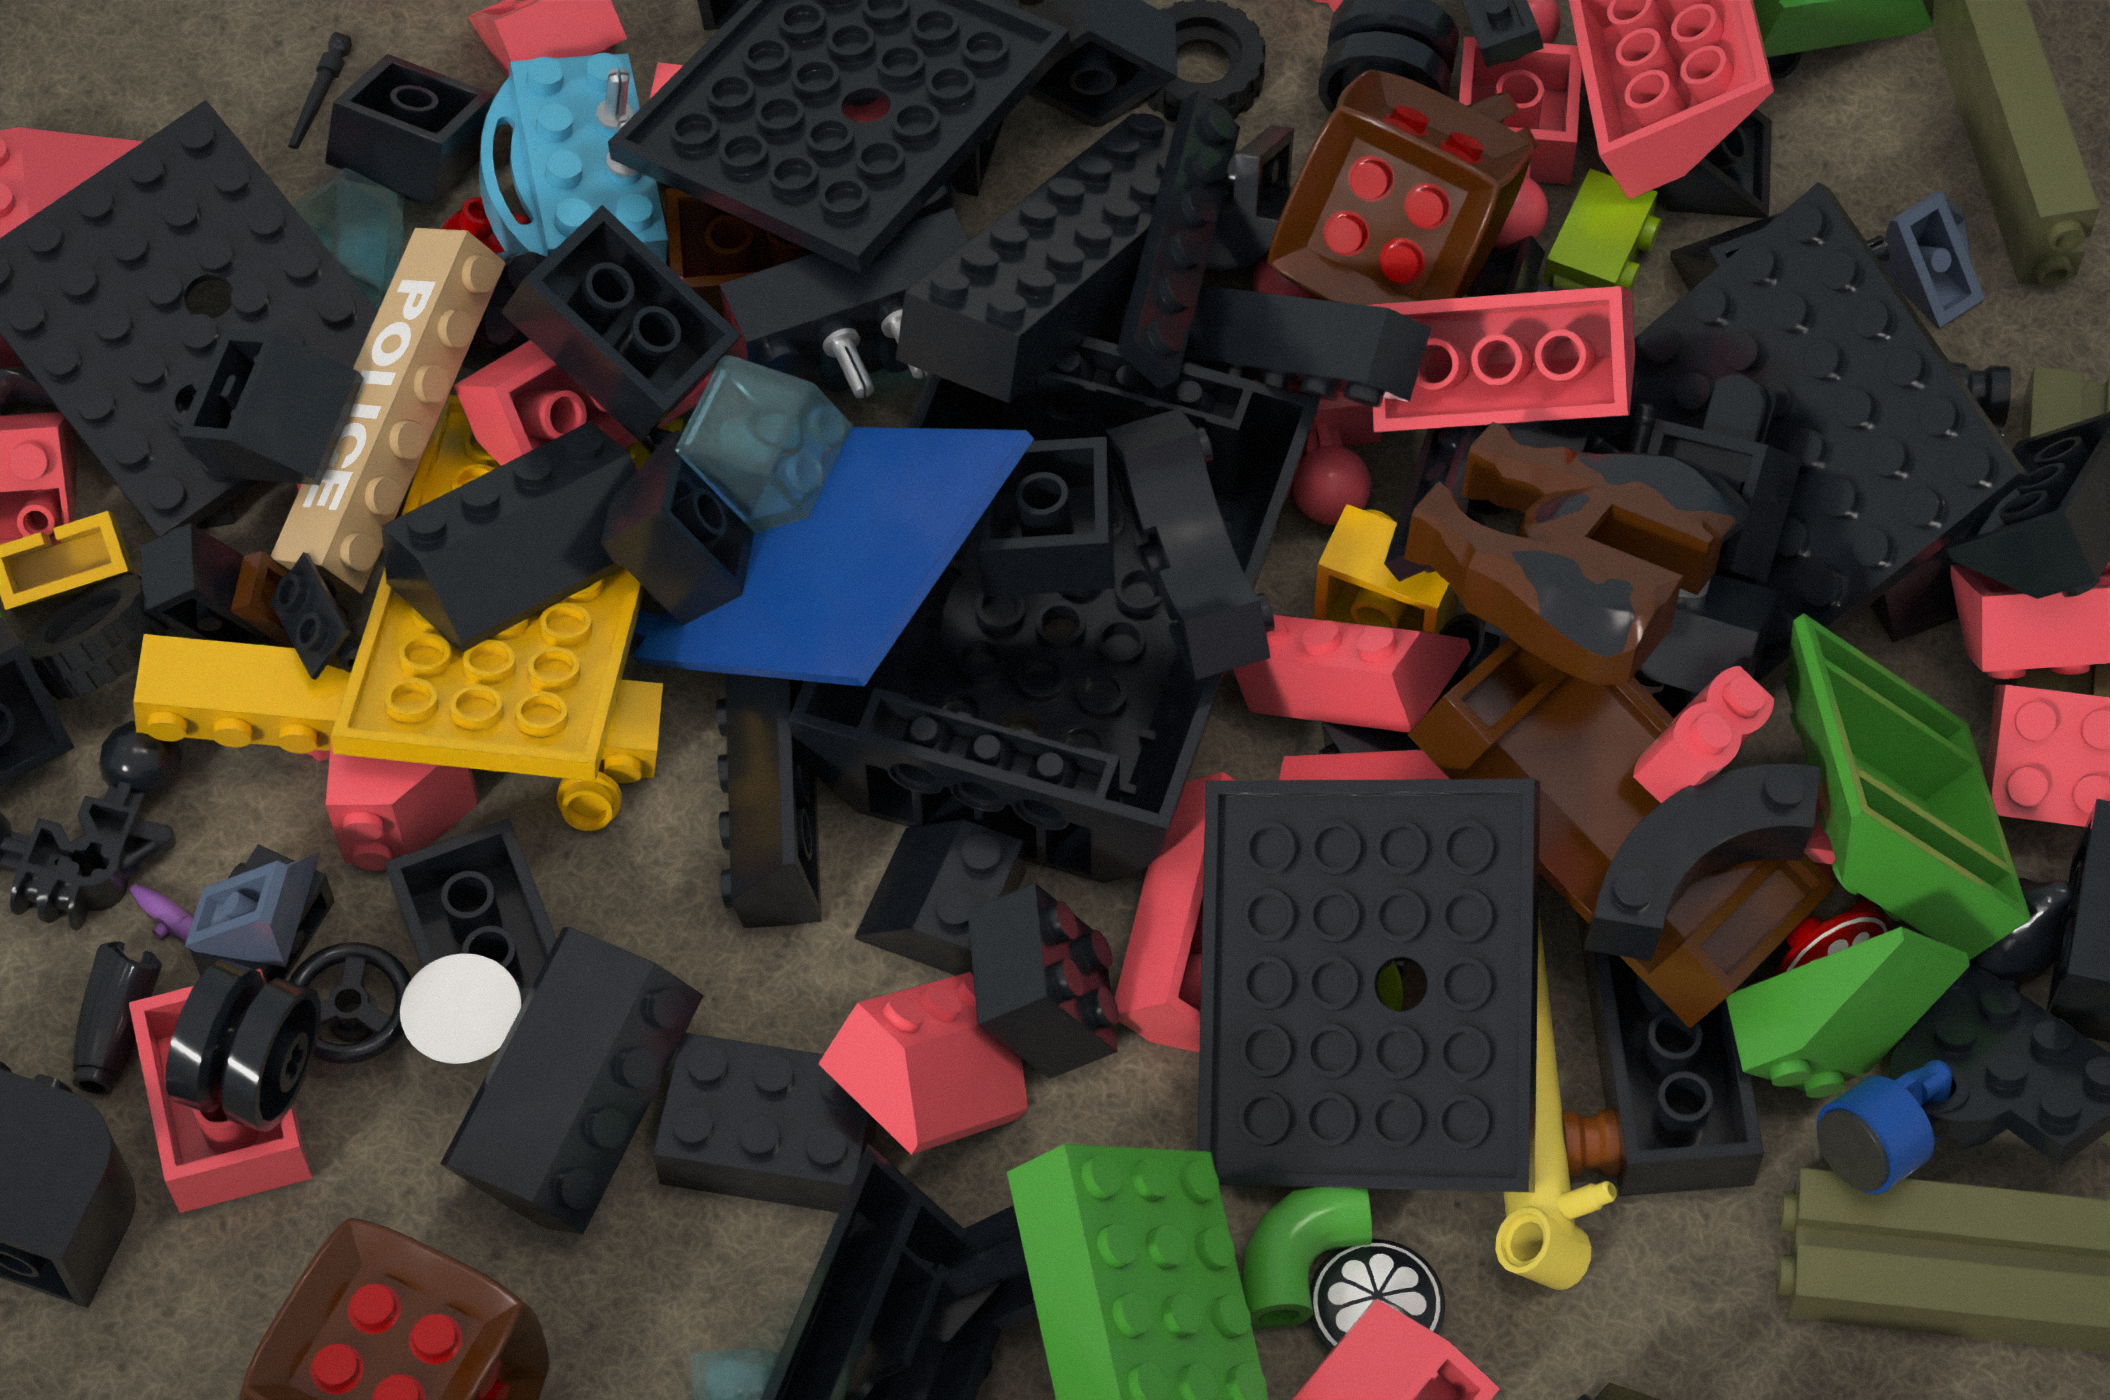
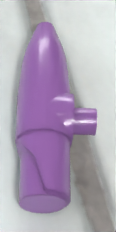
(165, 912)

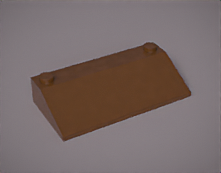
(1582, 745)

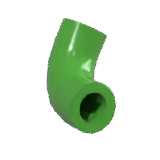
(1288, 1243)

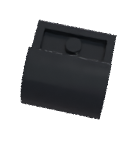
(1256, 196)

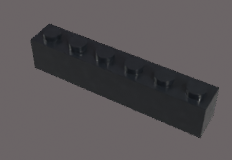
(1306, 344)

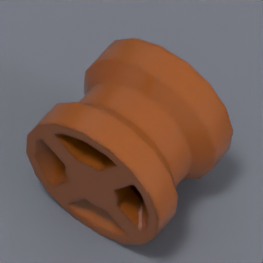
(1592, 1142)

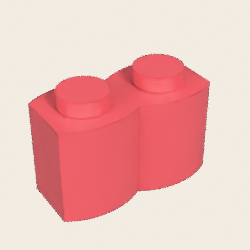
(1704, 734)

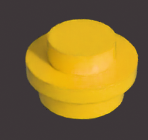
(589, 803)

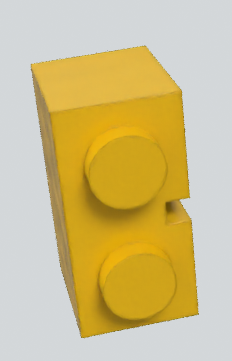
(40, 572)

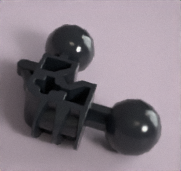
(113, 837)

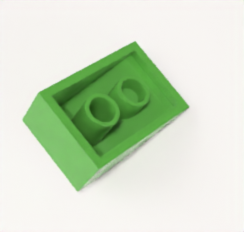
(1840, 1011)

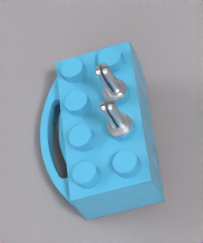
(561, 155)

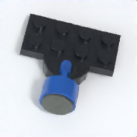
(1967, 1074)

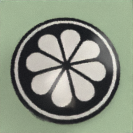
(1363, 1273)

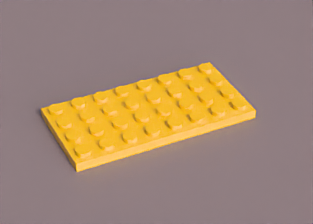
(512, 704)

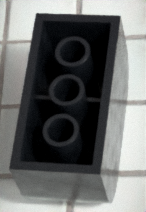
(60, 1189)

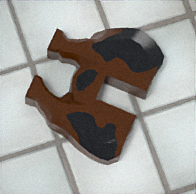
(1594, 556)

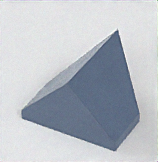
(1933, 259)
(253, 913)

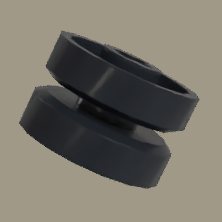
(1391, 37)
(243, 1045)

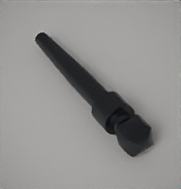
(327, 68)

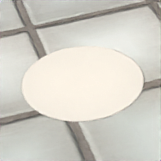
(459, 1008)

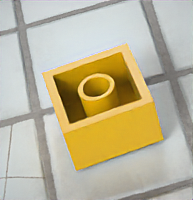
(1361, 590)

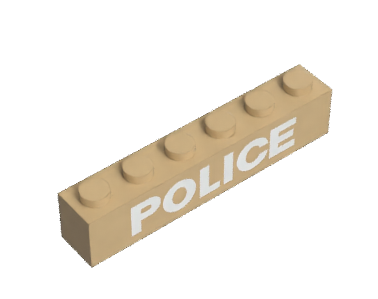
(406, 381)

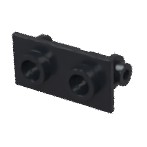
(315, 619)

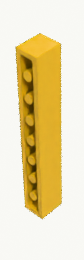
(267, 698)

